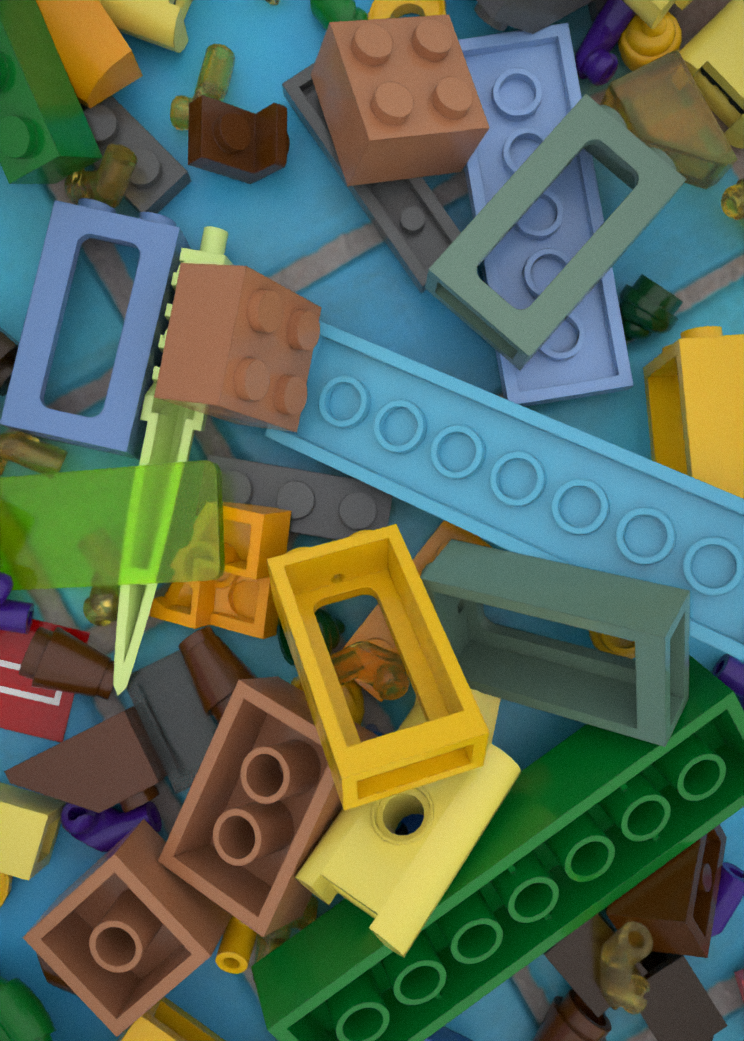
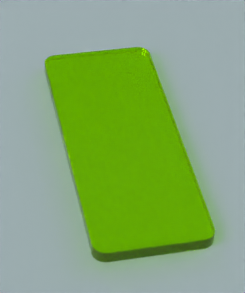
(113, 526)

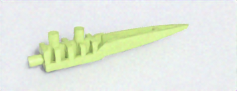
(166, 440)

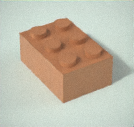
(257, 807)

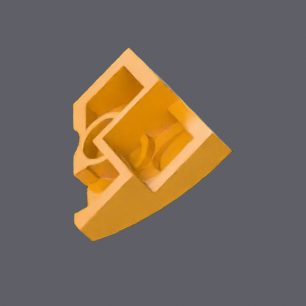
(90, 48)
(243, 594)

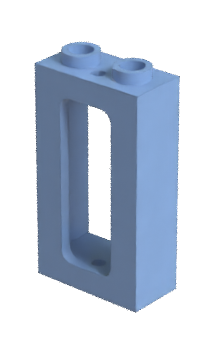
(119, 424)

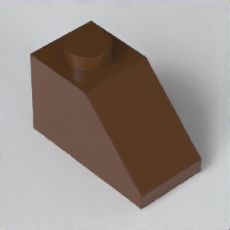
(97, 767)
(678, 899)

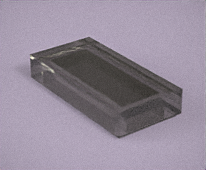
(173, 717)

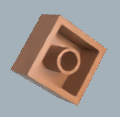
(398, 98)
(238, 347)
(127, 930)

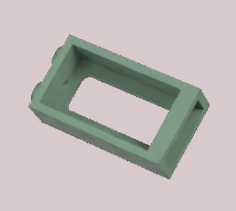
(522, 332)
(562, 678)

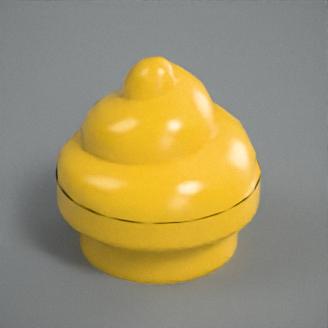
(643, 45)

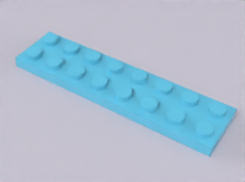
(522, 478)

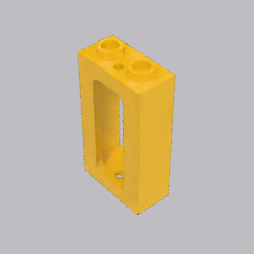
(699, 407)
(381, 567)

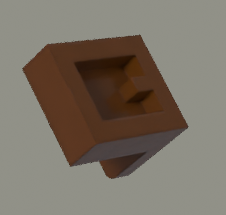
(236, 140)

